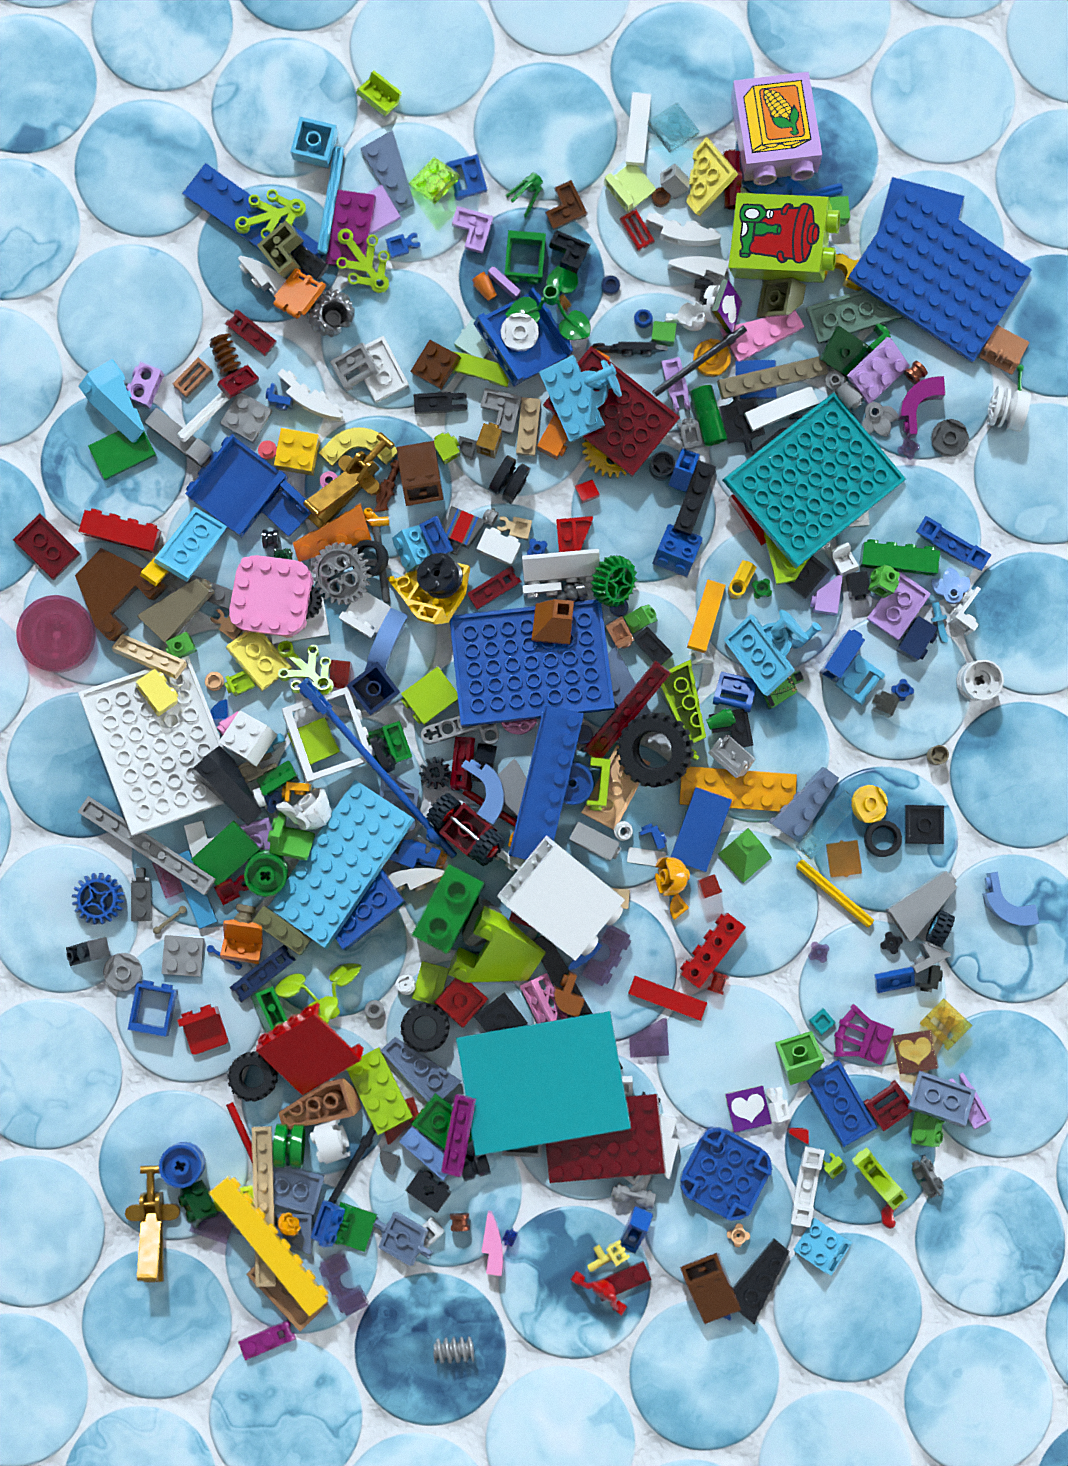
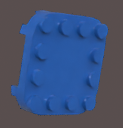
(725, 1173)

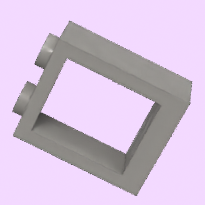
(595, 841)

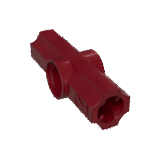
(733, 188)

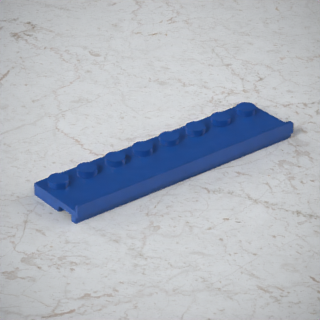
(229, 201)
(546, 779)

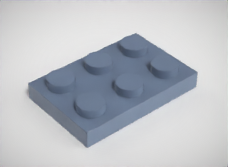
(941, 1099)
(297, 1188)

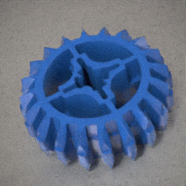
(103, 905)

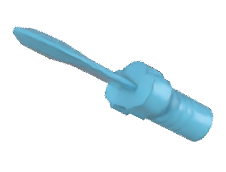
(939, 618)

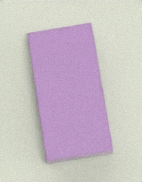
(504, 283)

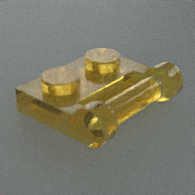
(950, 1019)

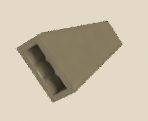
(175, 611)

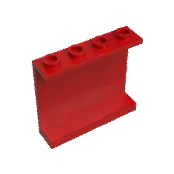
(307, 1050)

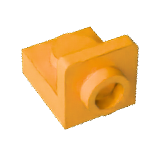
(298, 788)

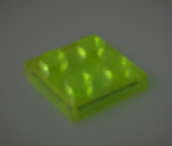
(434, 180)

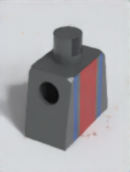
(462, 528)

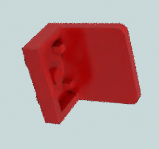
(204, 1029)

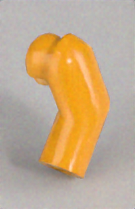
(373, 520)

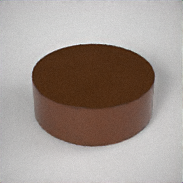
(660, 197)

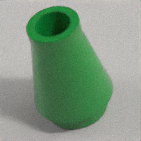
(722, 719)

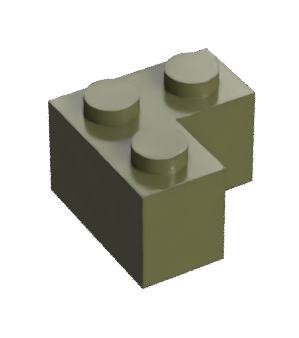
(278, 247)

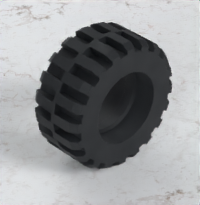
(630, 752)

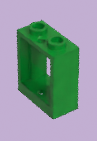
(525, 238)

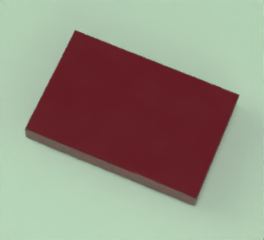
(46, 546)

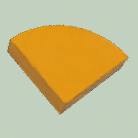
(677, 906)

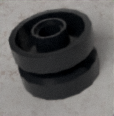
(509, 480)

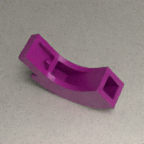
(927, 389)

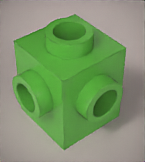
(884, 581)

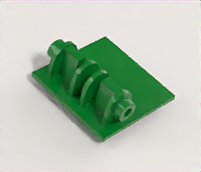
(355, 1227)

